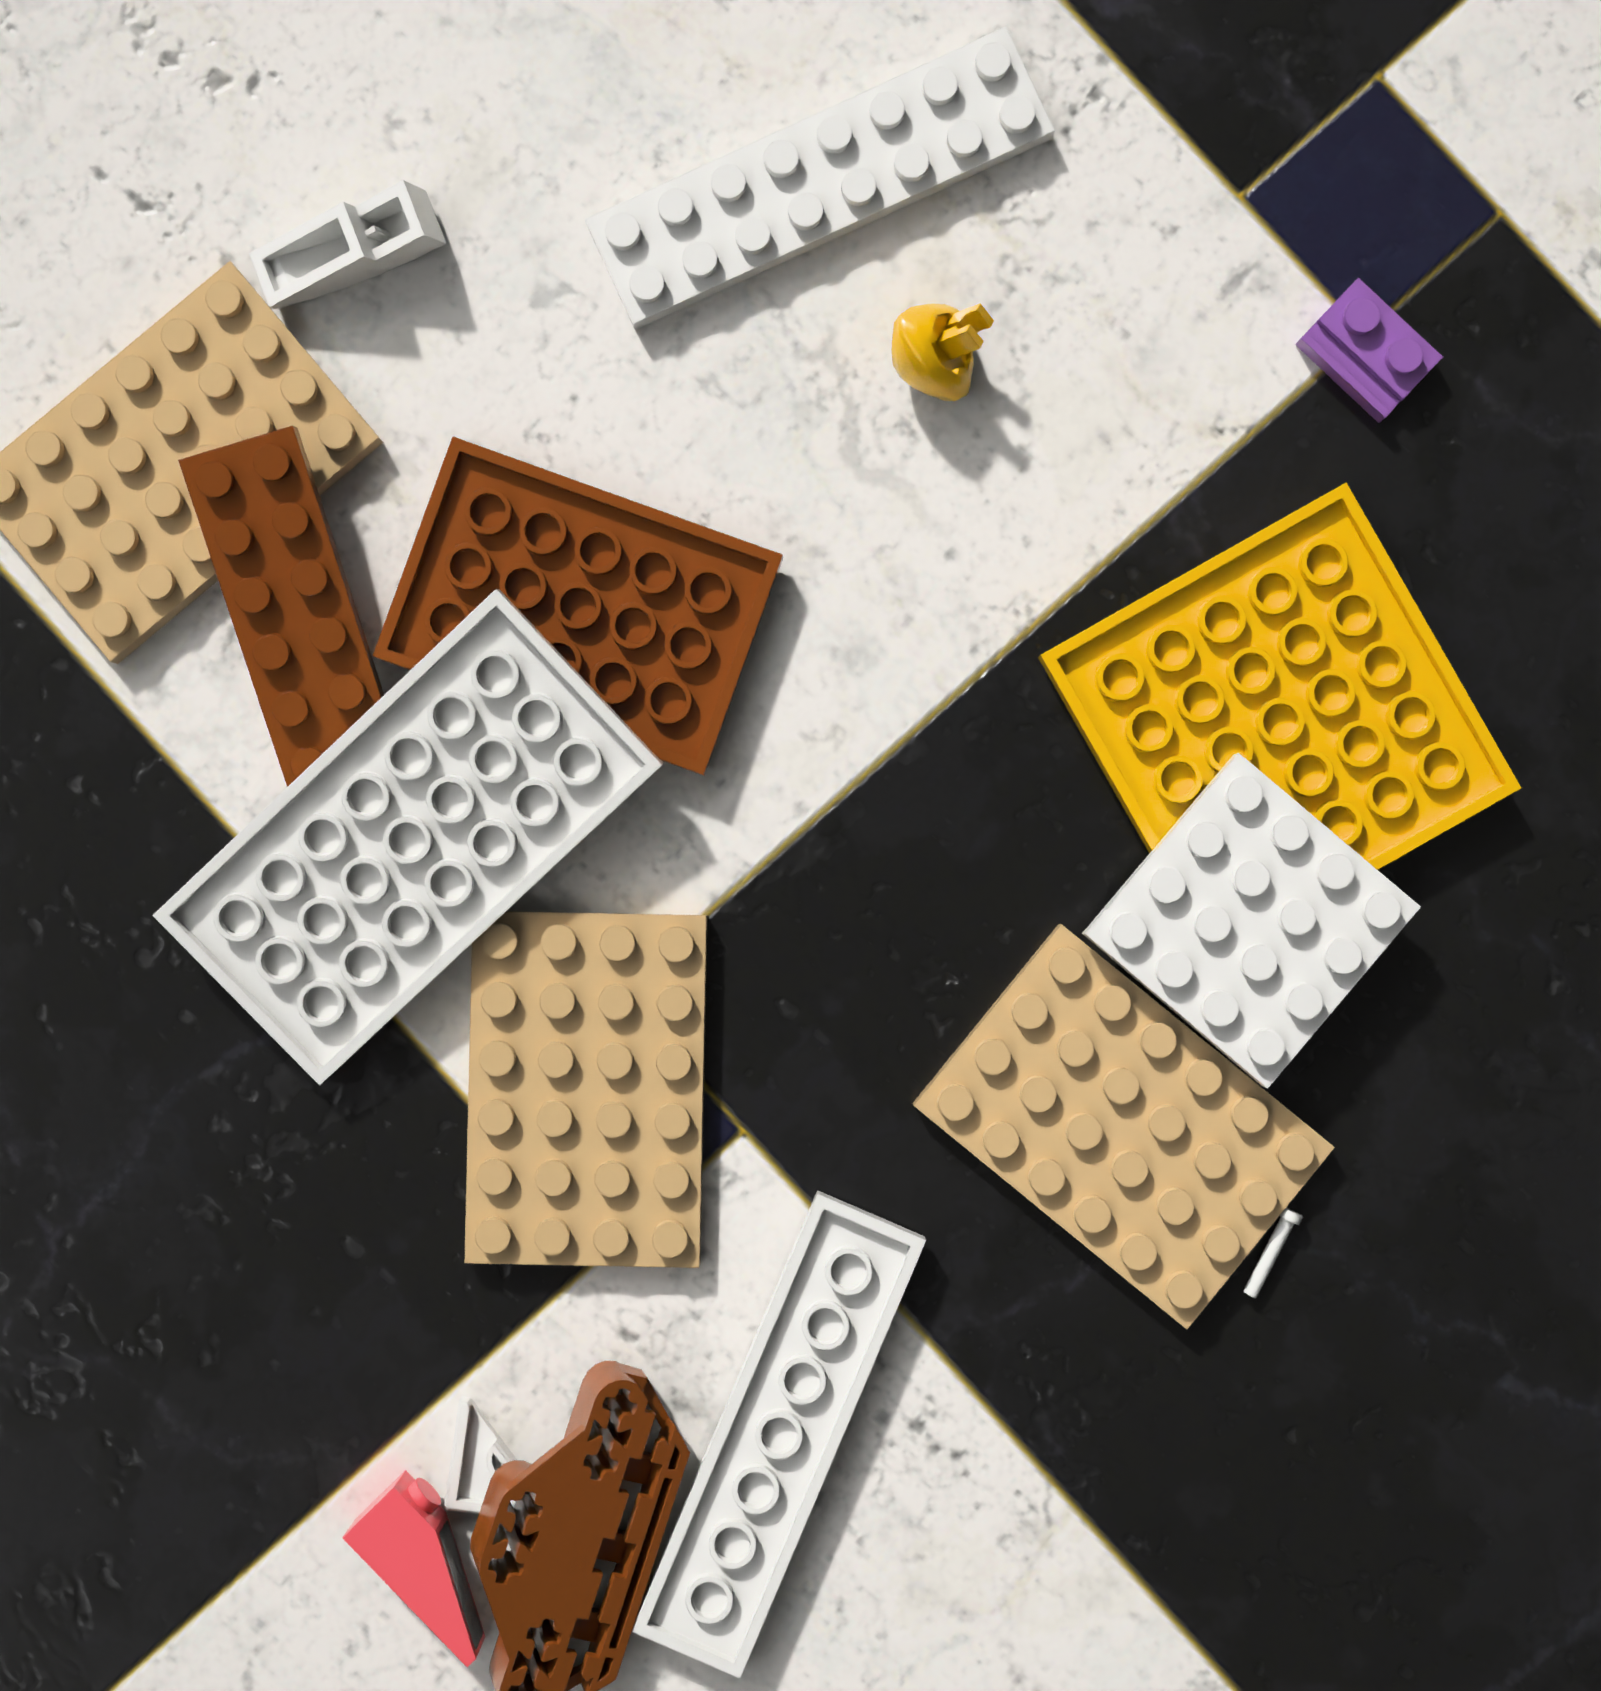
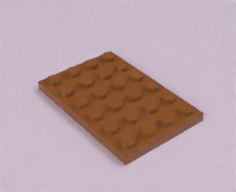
(624, 592)

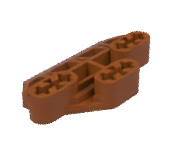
(568, 1525)

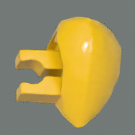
(936, 348)

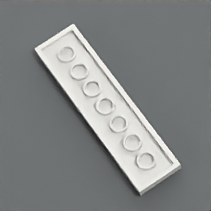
(820, 178)
(778, 1434)

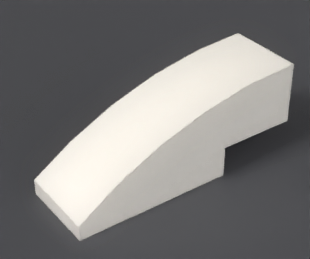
(348, 245)

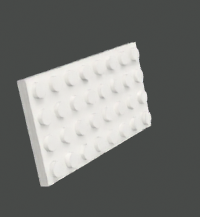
(408, 837)

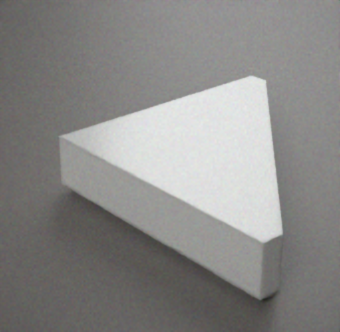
(474, 1459)

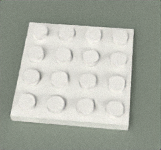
(1251, 920)

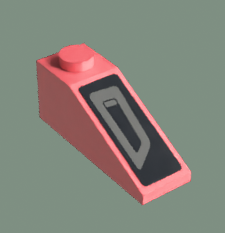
(415, 1553)

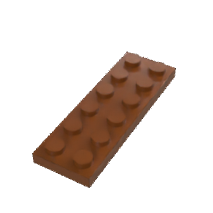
(284, 592)

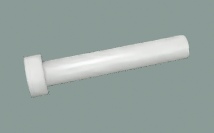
(1271, 1251)

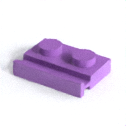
(1368, 350)

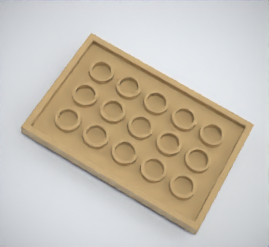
(98, 478)
(586, 1090)
(1123, 1126)

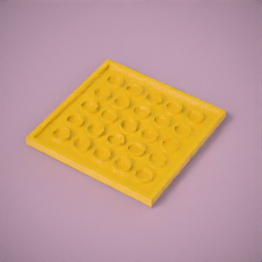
(1304, 666)

